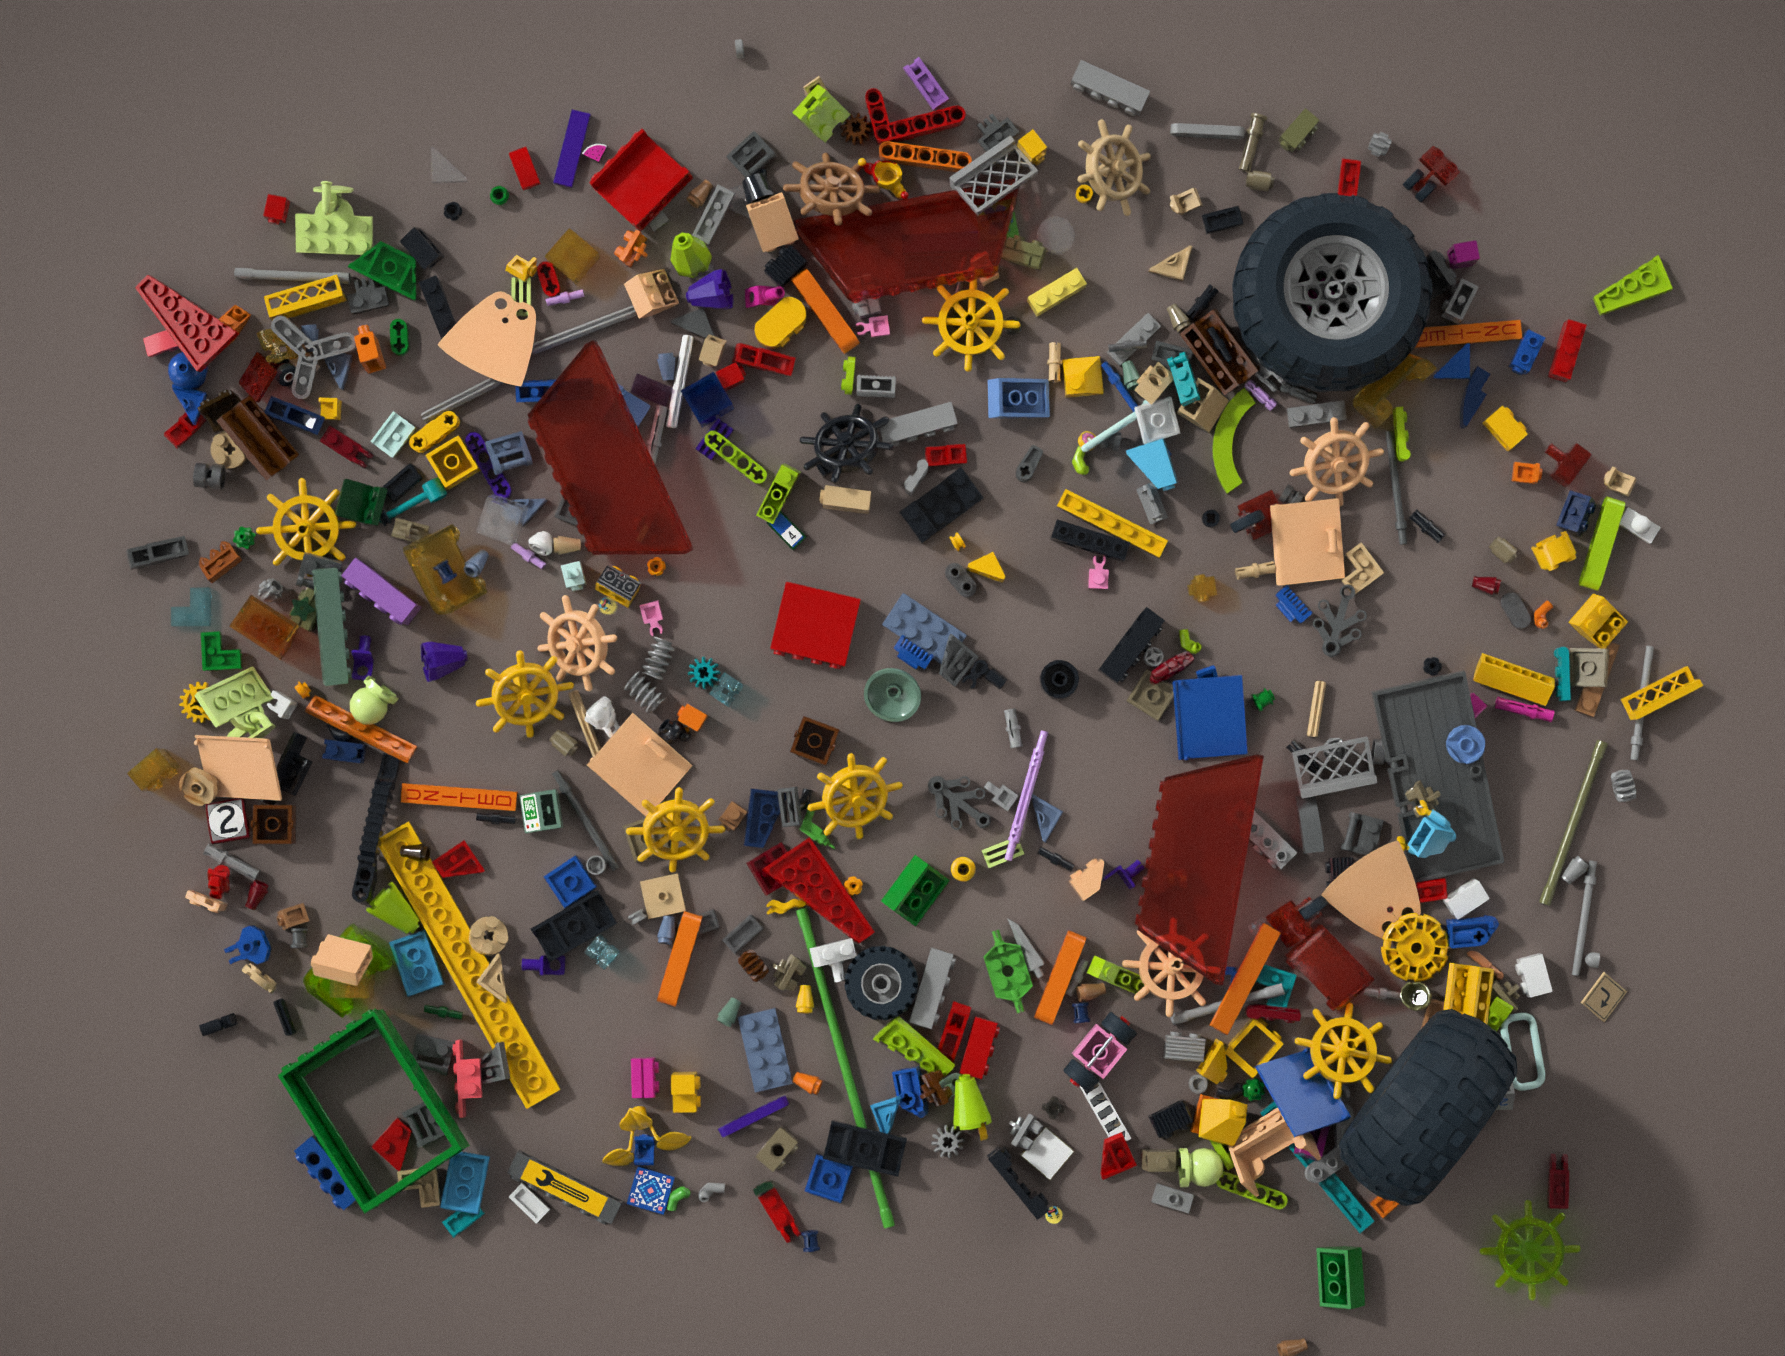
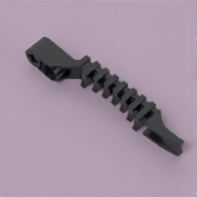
(372, 831)

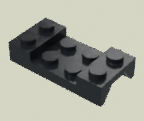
(941, 505)
(574, 925)
(865, 1148)
(1035, 1202)

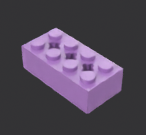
(382, 592)

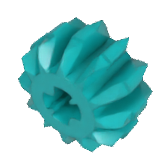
(710, 669)

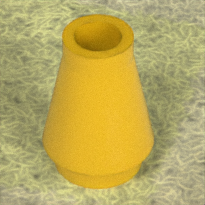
(805, 1000)

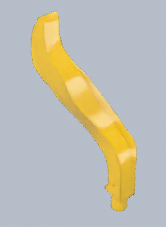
(780, 908)

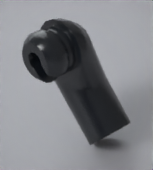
(338, 734)
(1231, 1094)

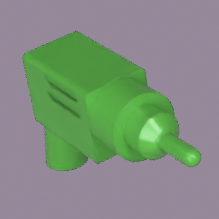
(814, 831)

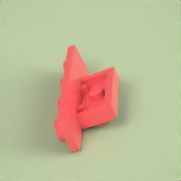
(468, 1078)

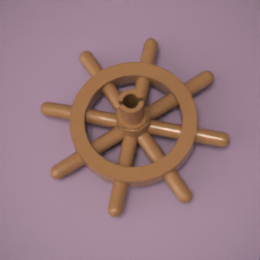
(831, 188)

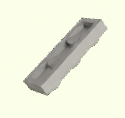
(713, 214)
(1140, 331)
(1316, 414)

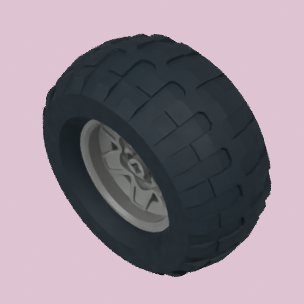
(1358, 238)
(1428, 1107)

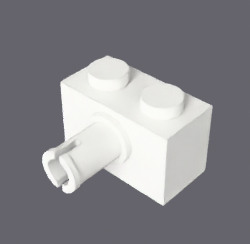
(834, 955)

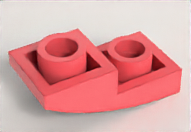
(159, 343)

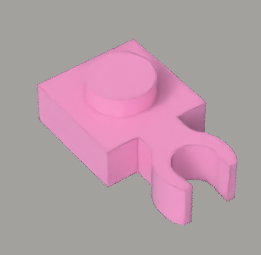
(877, 326)
(1098, 577)
(652, 614)

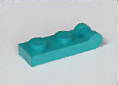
(1184, 379)
(1562, 672)

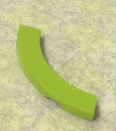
(1223, 439)

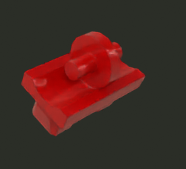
(218, 881)

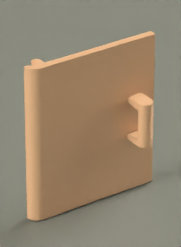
(1307, 541)
(639, 764)
(241, 766)

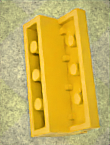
(1469, 990)

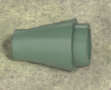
(1130, 375)
(729, 1012)

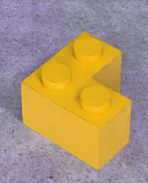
(684, 1091)

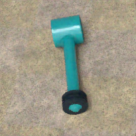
(433, 491)

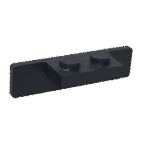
(292, 767)

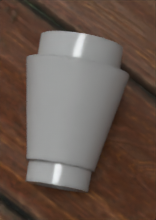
(1575, 869)

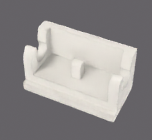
(285, 705)
(1466, 898)

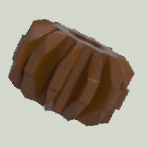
(858, 136)
(753, 965)

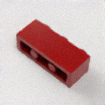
(1567, 350)
(979, 1047)

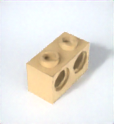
(1153, 382)

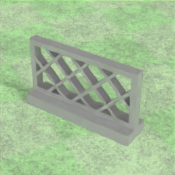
(981, 166)
(1338, 783)

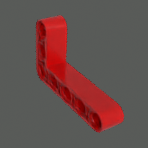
(909, 123)

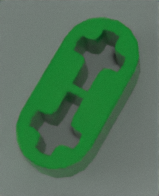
(404, 337)

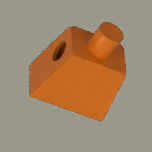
(369, 350)

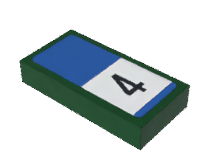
(787, 531)

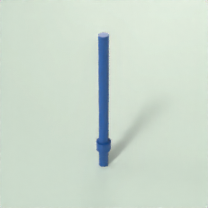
(1115, 379)

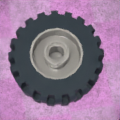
(881, 982)

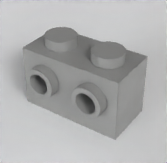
(1459, 301)

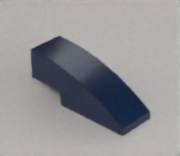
(1473, 395)
(294, 415)

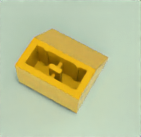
(1598, 621)

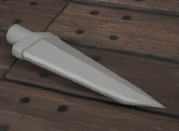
(1031, 957)

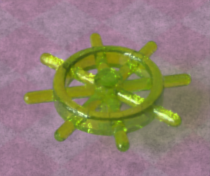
(1530, 1250)

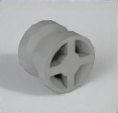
(1153, 654)

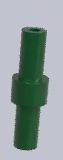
(443, 1012)

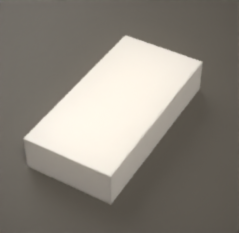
(529, 1202)

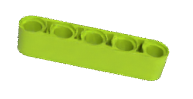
(1601, 543)

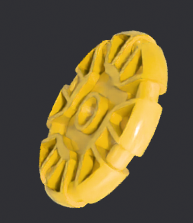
(1407, 939)

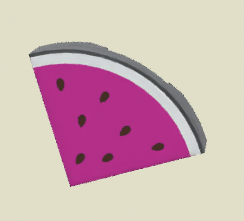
(595, 151)

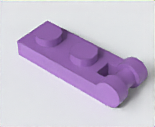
(926, 84)

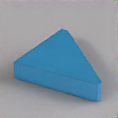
(885, 1113)

